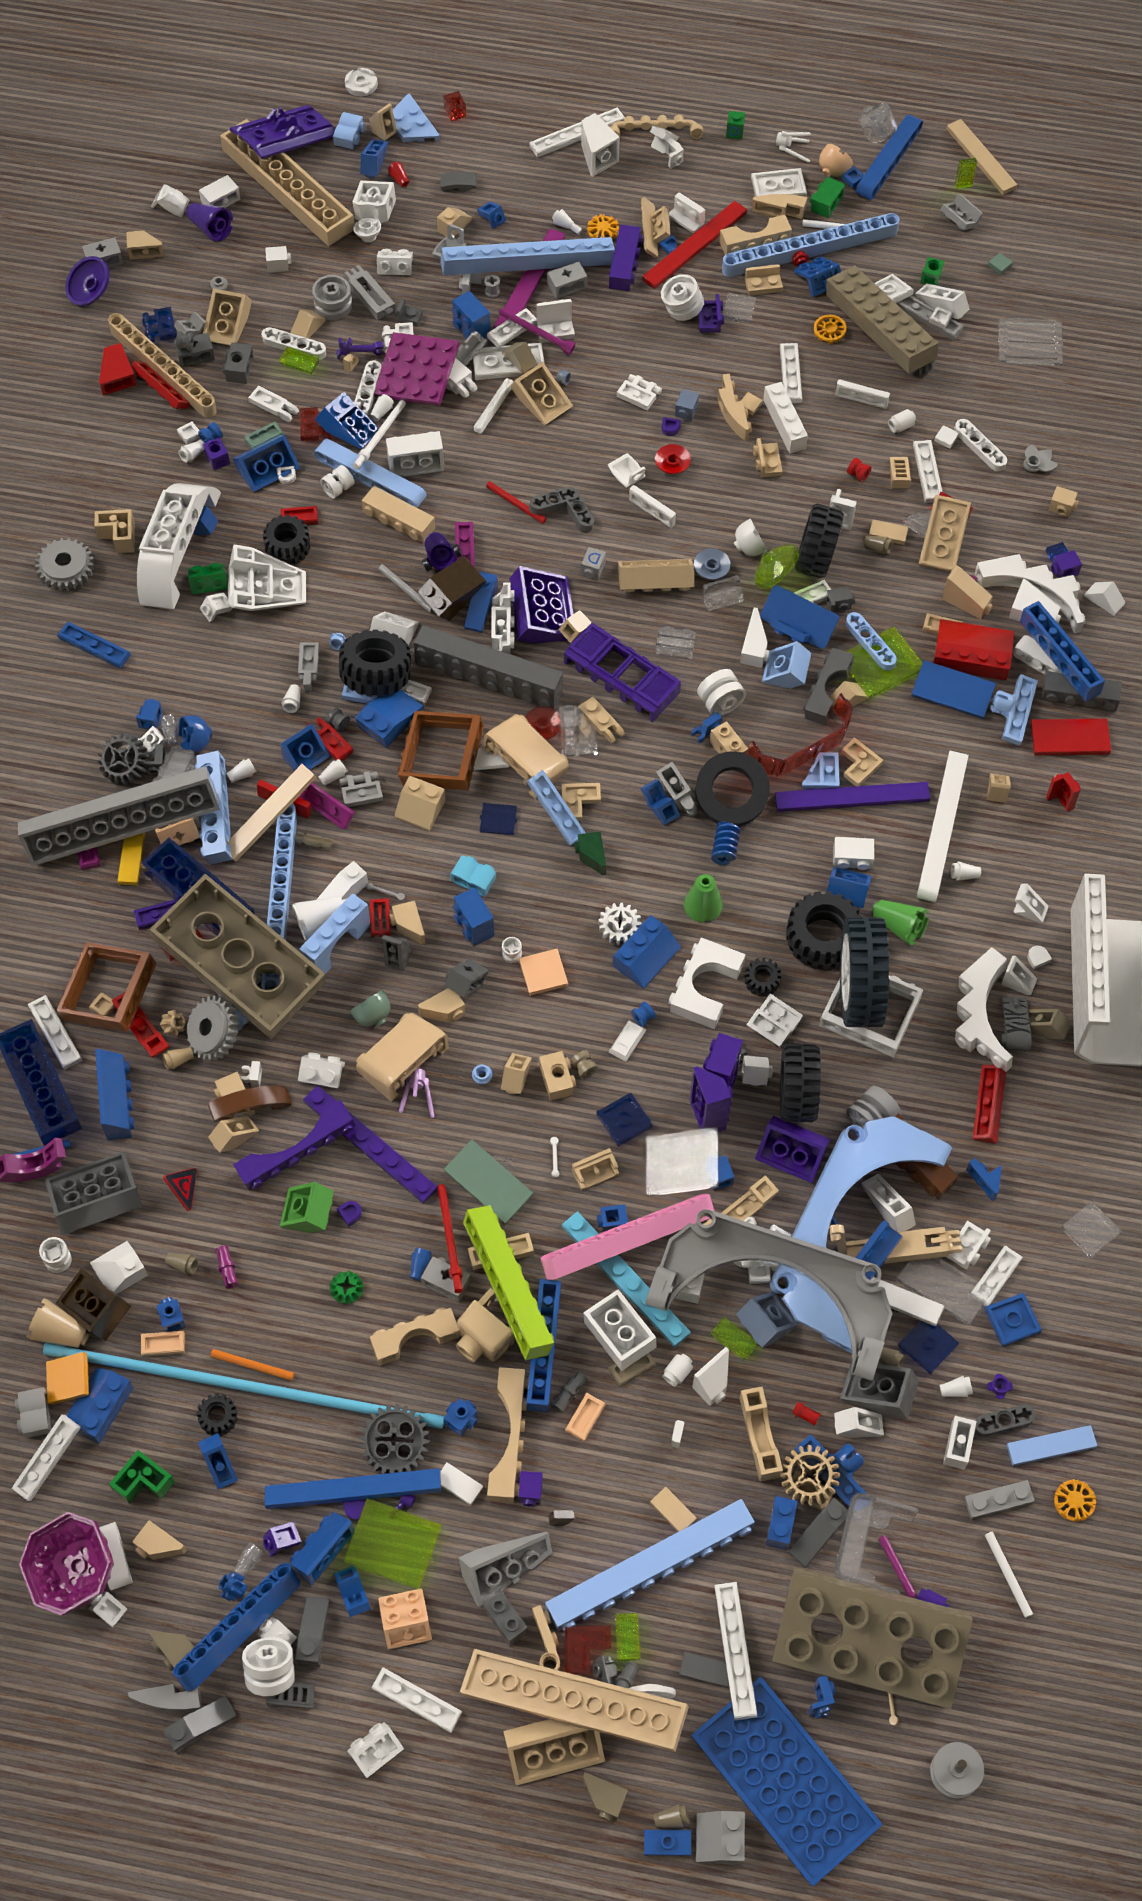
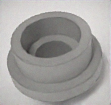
(219, 283)

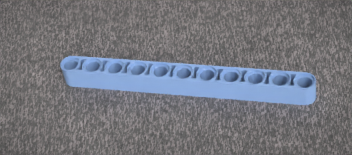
(812, 244)
(282, 891)

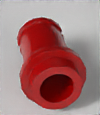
(806, 1413)

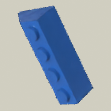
(114, 1094)

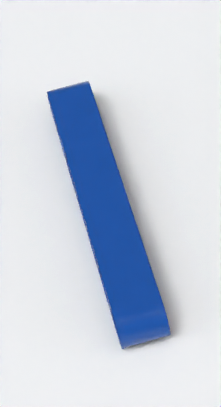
(889, 157)
(236, 1627)

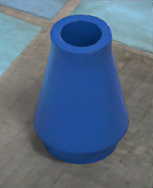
(419, 1262)

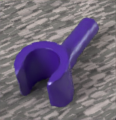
(406, 1500)

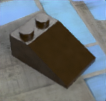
(452, 588)
(93, 1304)

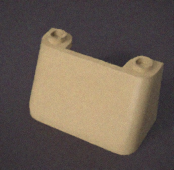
(525, 750)
(401, 1054)

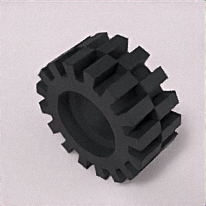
(763, 966)
(217, 1427)

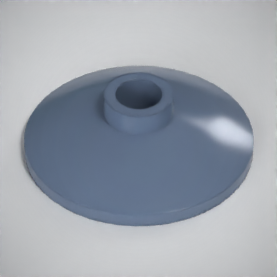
(712, 558)

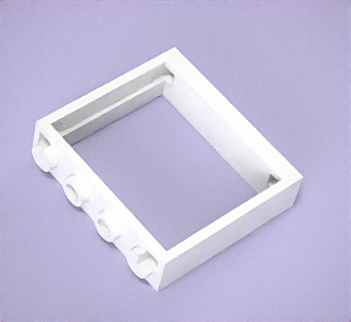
(867, 1036)

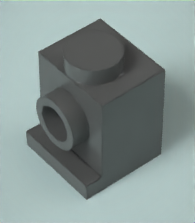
(839, 599)

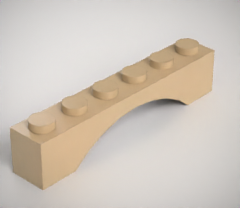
(502, 1479)

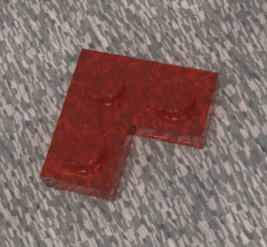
(580, 1641)

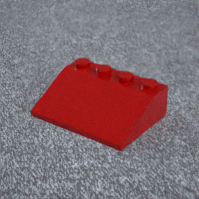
(974, 649)

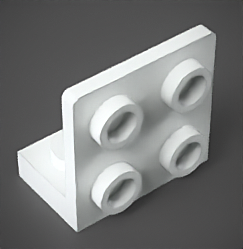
(556, 319)

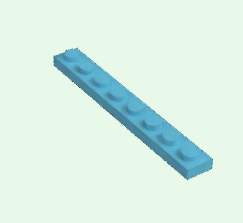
(630, 1284)

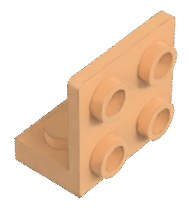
(405, 1618)

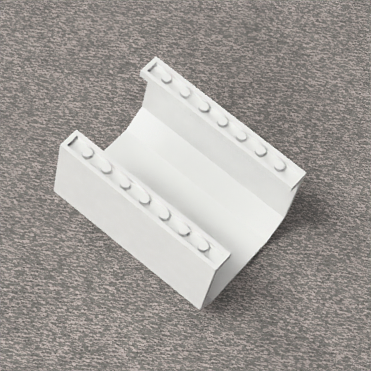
(1105, 980)

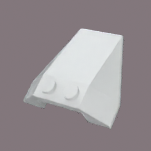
(263, 581)

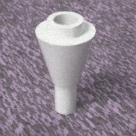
(561, 219)

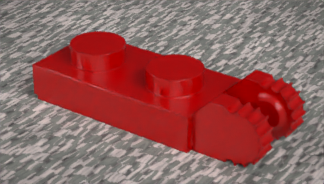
(334, 743)

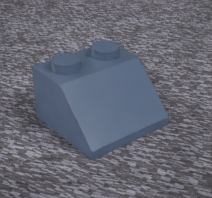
(766, 1319)

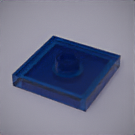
(928, 1345)

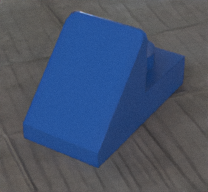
(987, 1181)

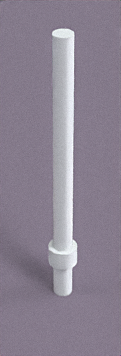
(364, 454)

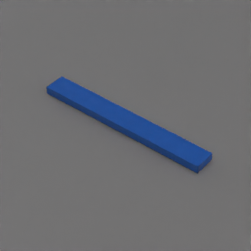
(353, 1488)

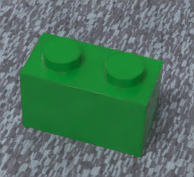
(827, 197)

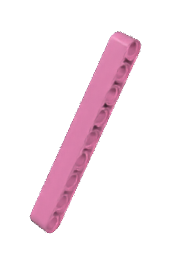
(624, 1237)

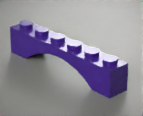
(258, 1168)

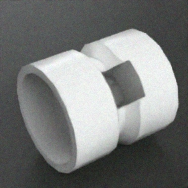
(336, 482)
(55, 1255)

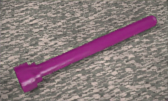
(566, 346)

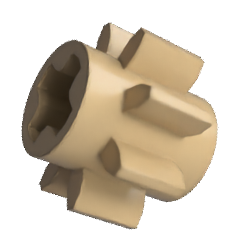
(173, 1023)

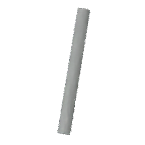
(407, 589)

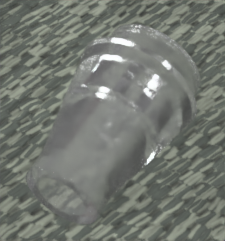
(169, 727)
(248, 1559)

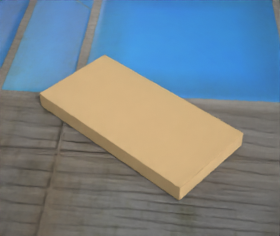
(944, 533)

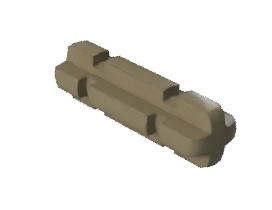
(313, 840)

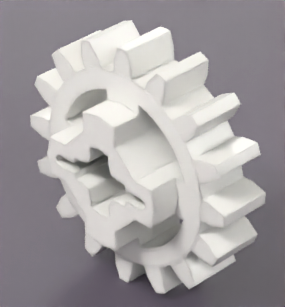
(610, 920)

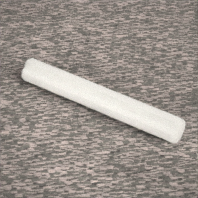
(493, 406)

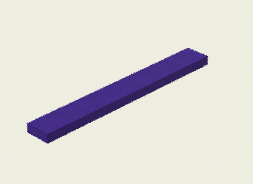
(852, 796)

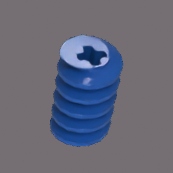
(725, 843)

